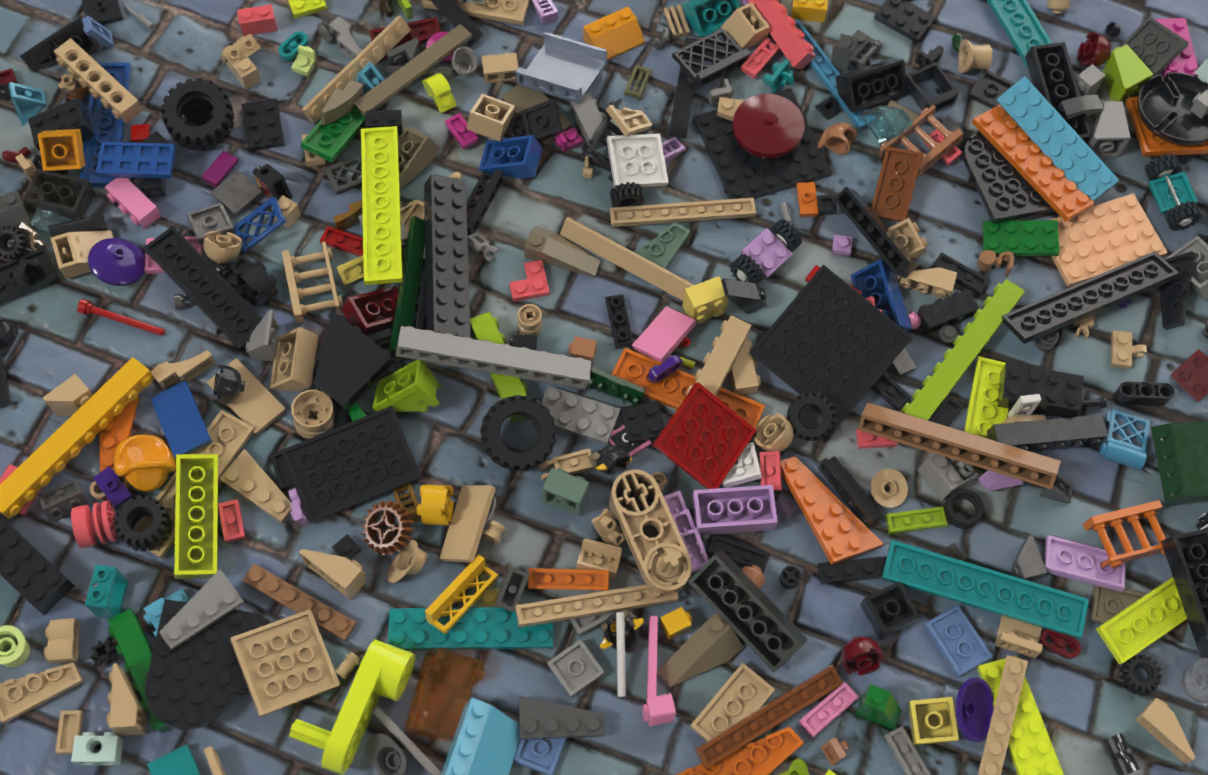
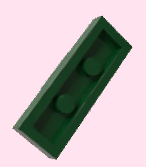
(616, 387)

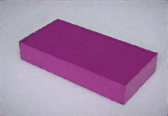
(220, 169)

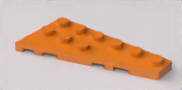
(832, 523)
(755, 757)

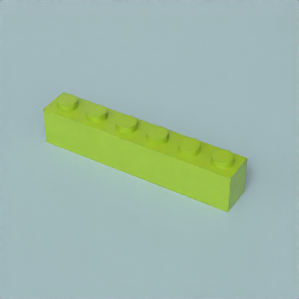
(486, 328)

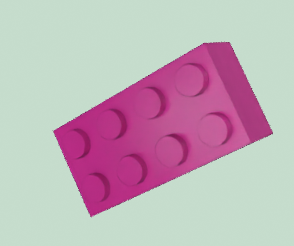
(1186, 60)

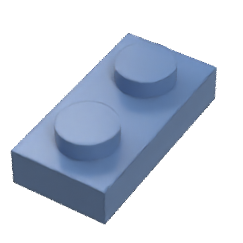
(97, 31)

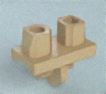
(608, 528)

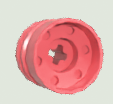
(90, 524)

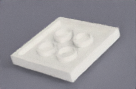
(637, 160)

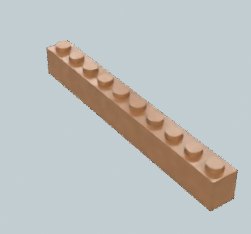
(959, 445)

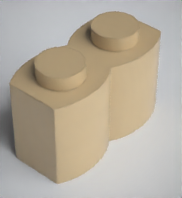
(63, 641)

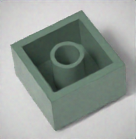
(565, 491)

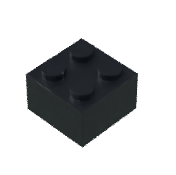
(890, 610)

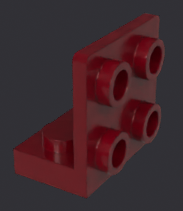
(1193, 375)

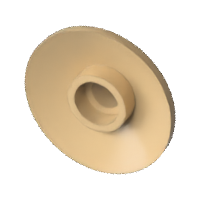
(896, 486)

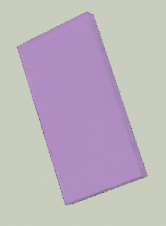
(1082, 563)

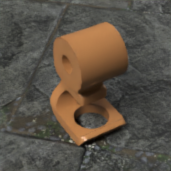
(988, 259)

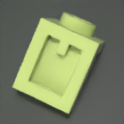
(305, 61)

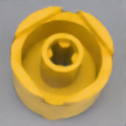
(436, 504)

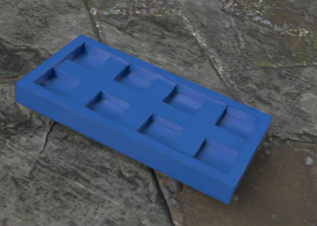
(136, 160)

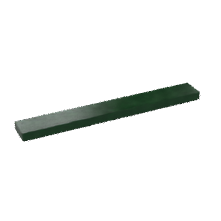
(411, 278)

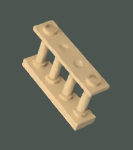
(298, 293)

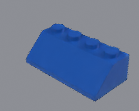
(882, 284)

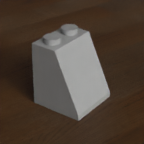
(1109, 131)

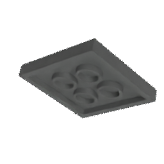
(1155, 45)

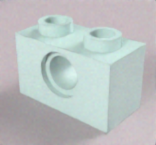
(109, 755)

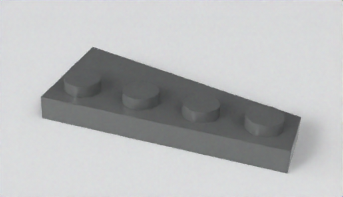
(554, 721)

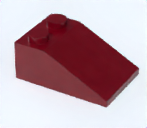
(372, 310)

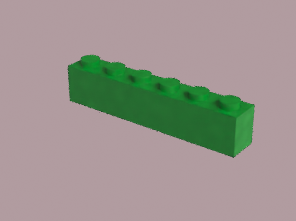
(137, 652)

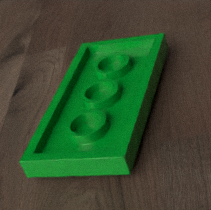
(330, 139)
(1022, 237)

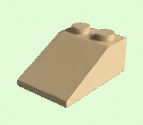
(336, 570)

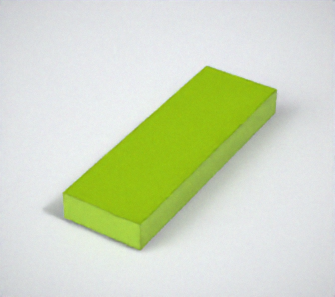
(916, 520)

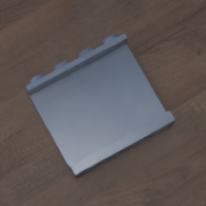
(563, 68)

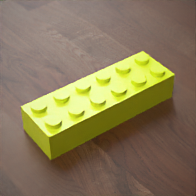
(196, 516)

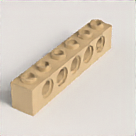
(98, 81)

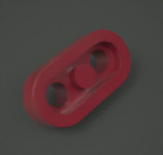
(1059, 644)

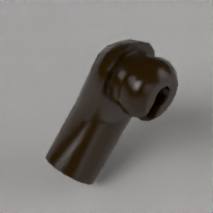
(384, 5)

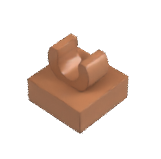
(834, 750)

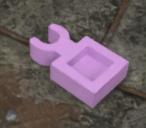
(298, 512)

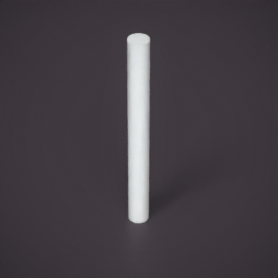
(620, 634)

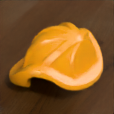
(144, 461)

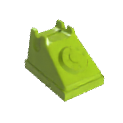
(407, 389)

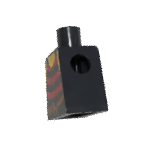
(267, 178)

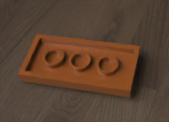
(896, 184)

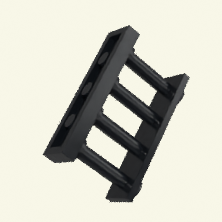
(588, 147)

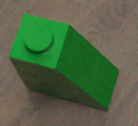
(879, 707)

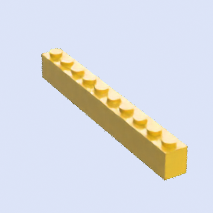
(72, 436)

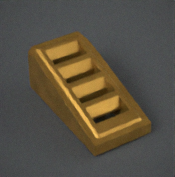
(413, 501)

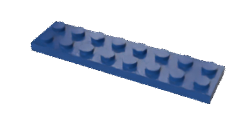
(105, 126)

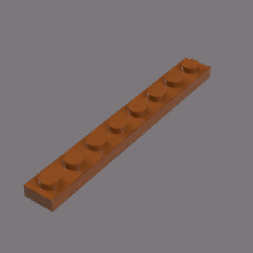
(768, 716)

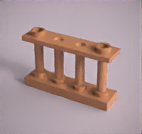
(937, 149)

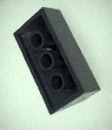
(872, 84)

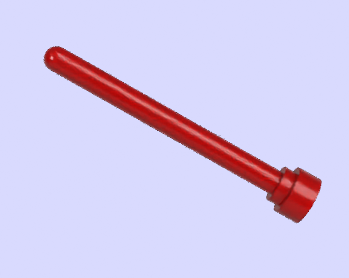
(86, 307)

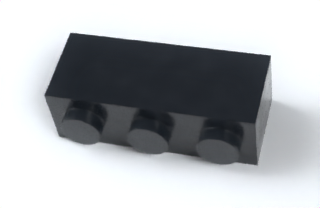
(947, 311)

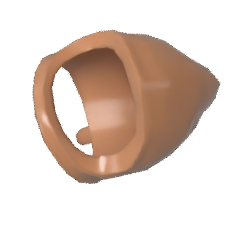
(838, 138)

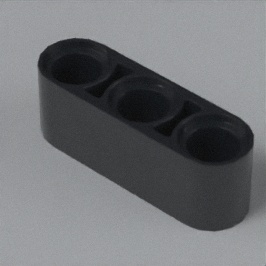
(1151, 389)

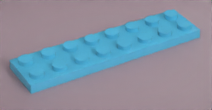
(1057, 139)

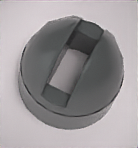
(178, 301)

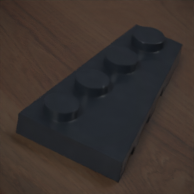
(1176, 292)

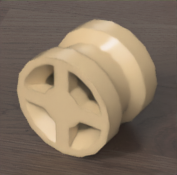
(493, 531)

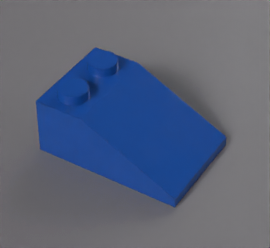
(513, 156)

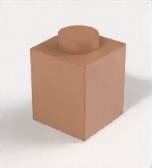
(583, 348)

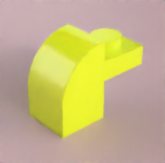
(440, 91)

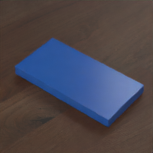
(181, 419)

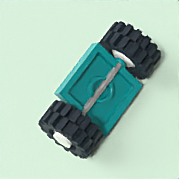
(1172, 192)

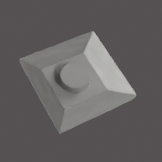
(264, 339)

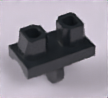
(1120, 754)

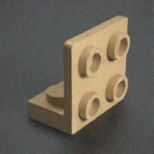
(1019, 637)

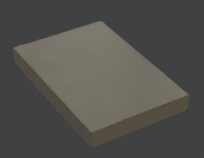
(1108, 603)

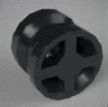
(792, 574)

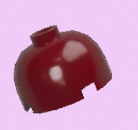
(1094, 51)
(862, 655)

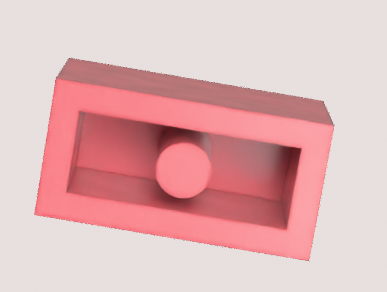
(257, 20)

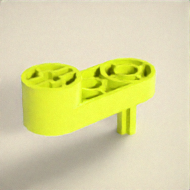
(381, 673)

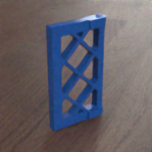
(248, 221)

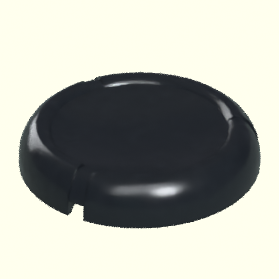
(1166, 107)

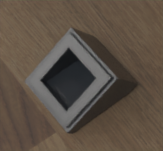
(828, 107)

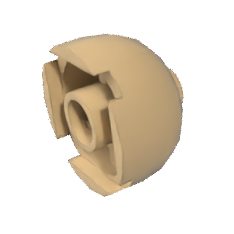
(222, 247)
(774, 433)

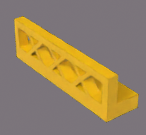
(453, 592)

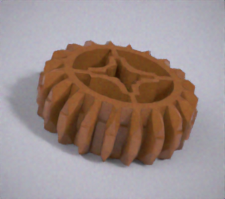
(386, 511)

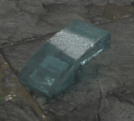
(44, 218)

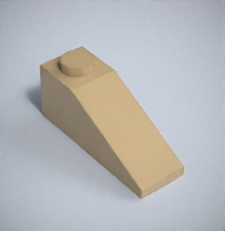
(1164, 726)

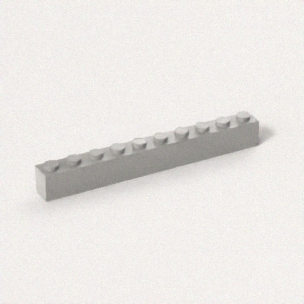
(493, 357)

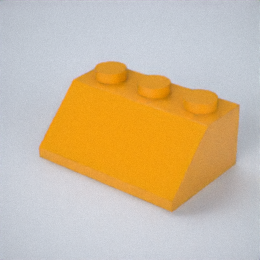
(614, 32)

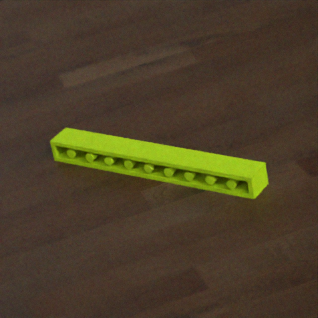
(965, 351)

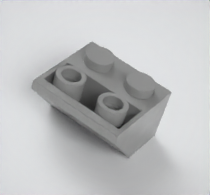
(946, 475)

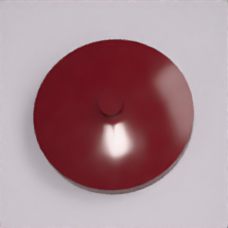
(768, 125)

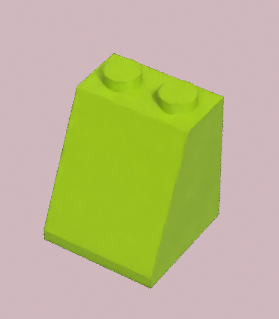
(1125, 74)

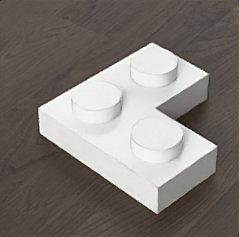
(746, 469)

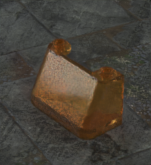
(442, 692)

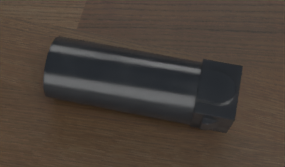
(93, 223)

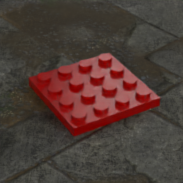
(704, 437)

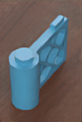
(1124, 450)

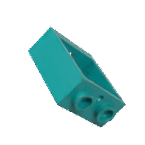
(109, 595)

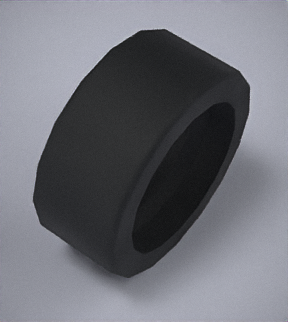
(969, 495)

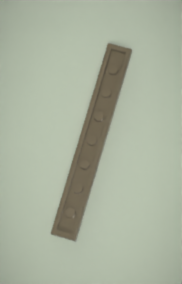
(413, 69)

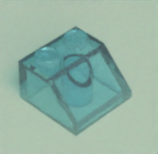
(886, 122)

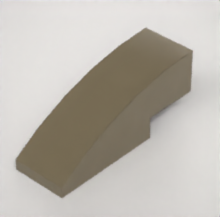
(341, 102)

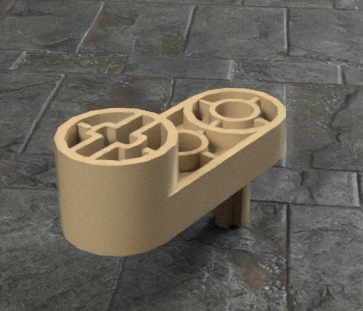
(633, 516)

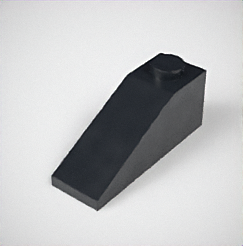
(745, 294)

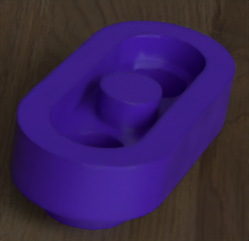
(669, 366)

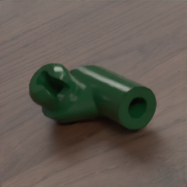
(956, 40)

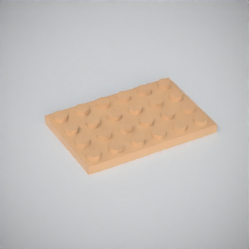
(1104, 239)

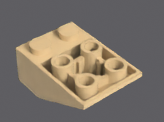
(73, 250)
(126, 711)

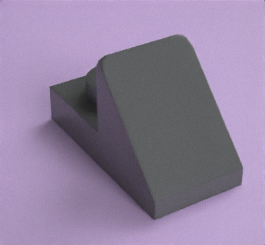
(403, 52)
(843, 52)

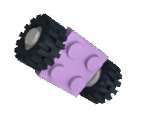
(766, 252)

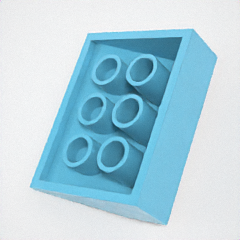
(482, 742)

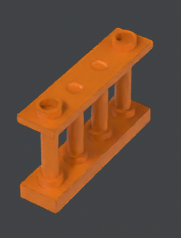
(1116, 520)

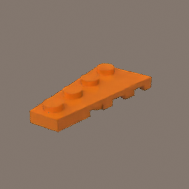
(117, 430)

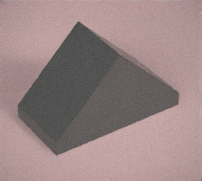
(1060, 492)

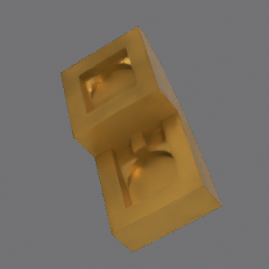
(349, 218)

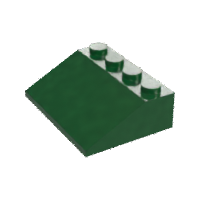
(1182, 461)

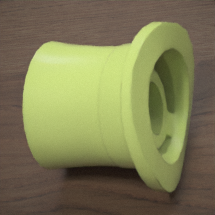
(13, 647)

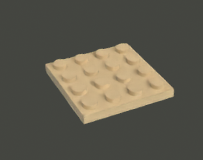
(284, 662)

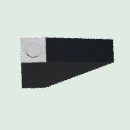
(43, 53)

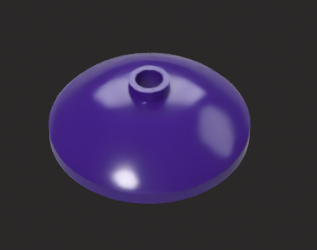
(115, 268)
(974, 709)

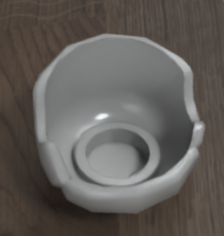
(464, 61)

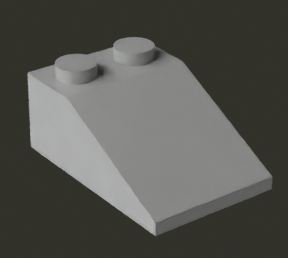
(1199, 278)

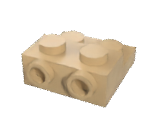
(907, 235)

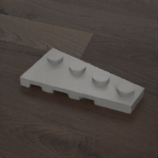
(205, 608)

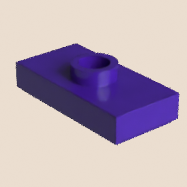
(112, 487)

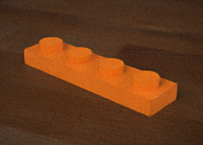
(568, 579)

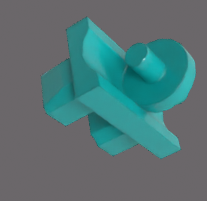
(781, 76)

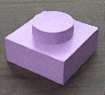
(842, 245)

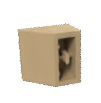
(746, 27)

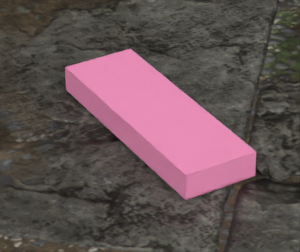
(828, 709)

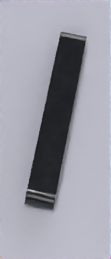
(684, 95)

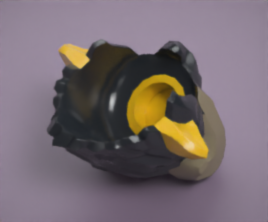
(610, 457)
(631, 631)

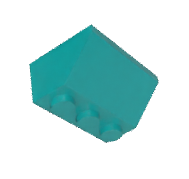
(709, 15)

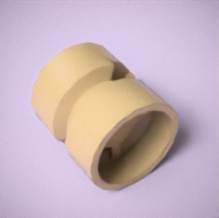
(530, 319)

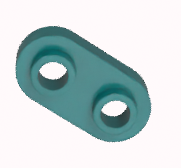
(291, 44)

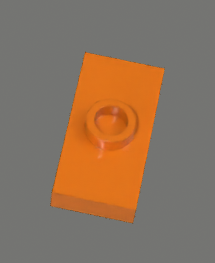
(807, 199)

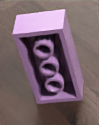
(734, 510)

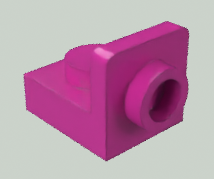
(568, 139)

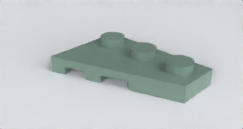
(665, 245)

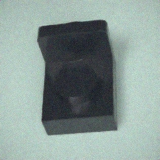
(933, 56)

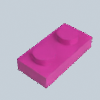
(458, 128)

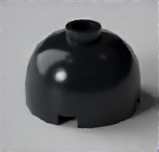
(227, 385)

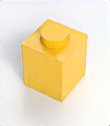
(676, 623)

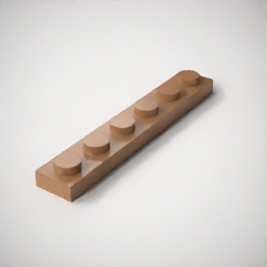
(299, 601)

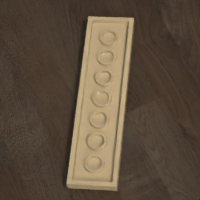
(228, 438)

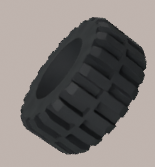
(191, 93)
(518, 406)

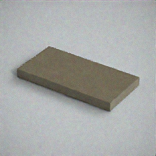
(525, 98)

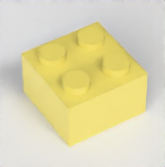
(705, 300)
(933, 721)

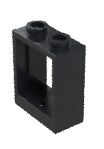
(932, 71)

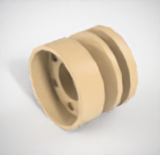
(311, 406)

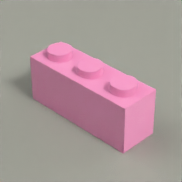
(132, 202)

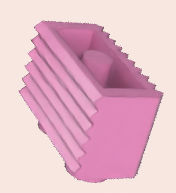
(659, 710)

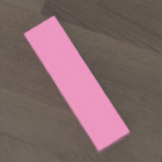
(652, 656)

